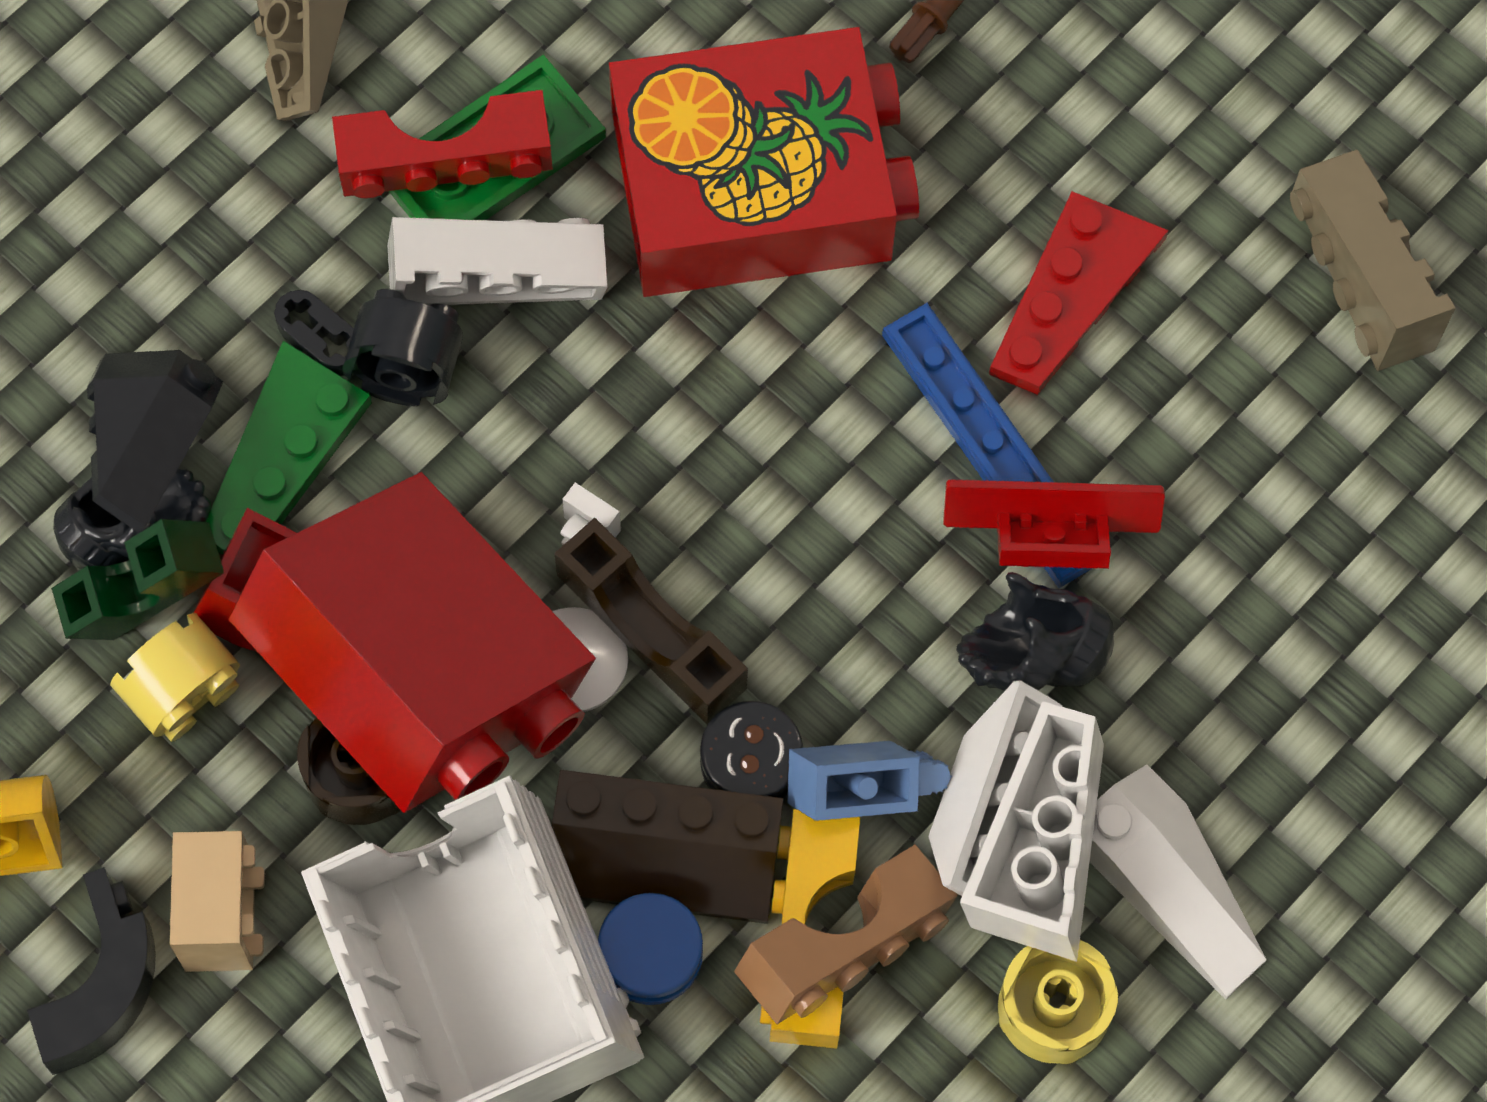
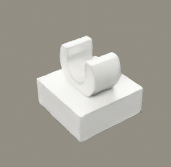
(581, 507)

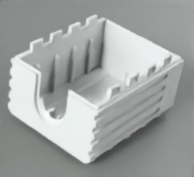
(474, 959)

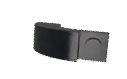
(112, 998)

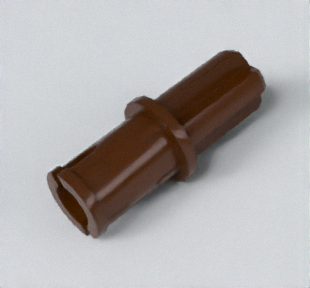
(927, 21)

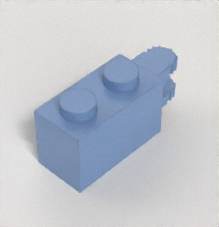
(861, 779)

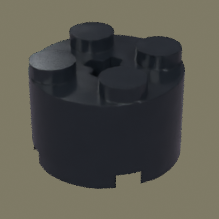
(404, 348)

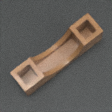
(798, 965)

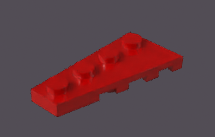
(1077, 278)

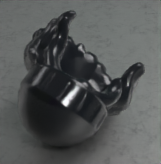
(97, 538)
(1039, 639)

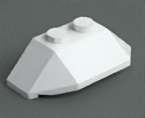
(980, 780)

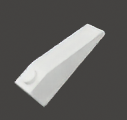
(1166, 871)

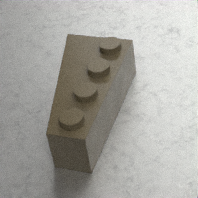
(1370, 261)

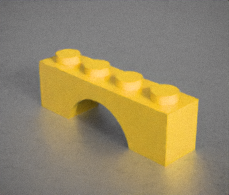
(819, 862)

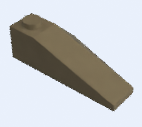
(301, 50)

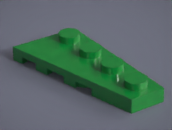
(287, 441)

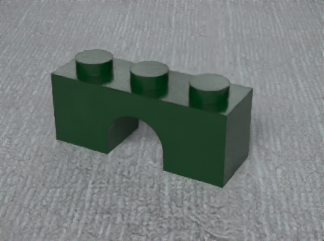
(162, 568)

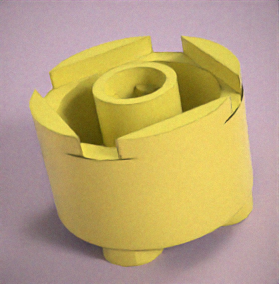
(177, 676)
(1050, 1032)

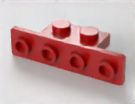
(1053, 520)

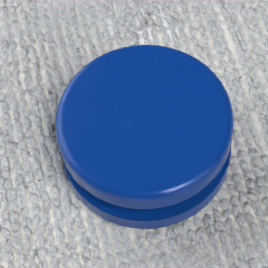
(652, 947)

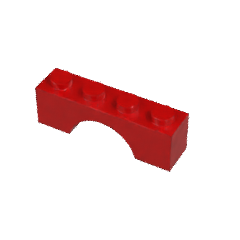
(382, 158)

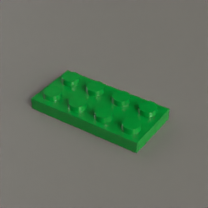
(571, 133)

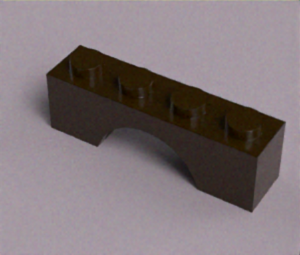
(618, 592)

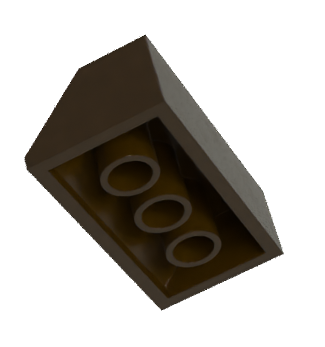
(670, 840)

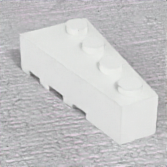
(496, 260)

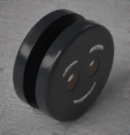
(749, 749)

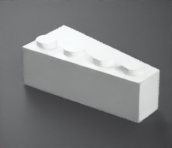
(1040, 842)

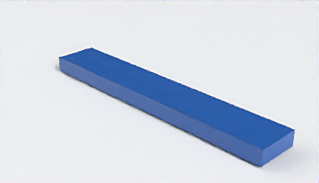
(966, 406)

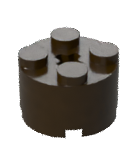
(334, 788)

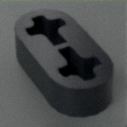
(325, 323)

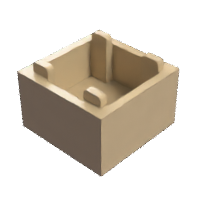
(214, 901)

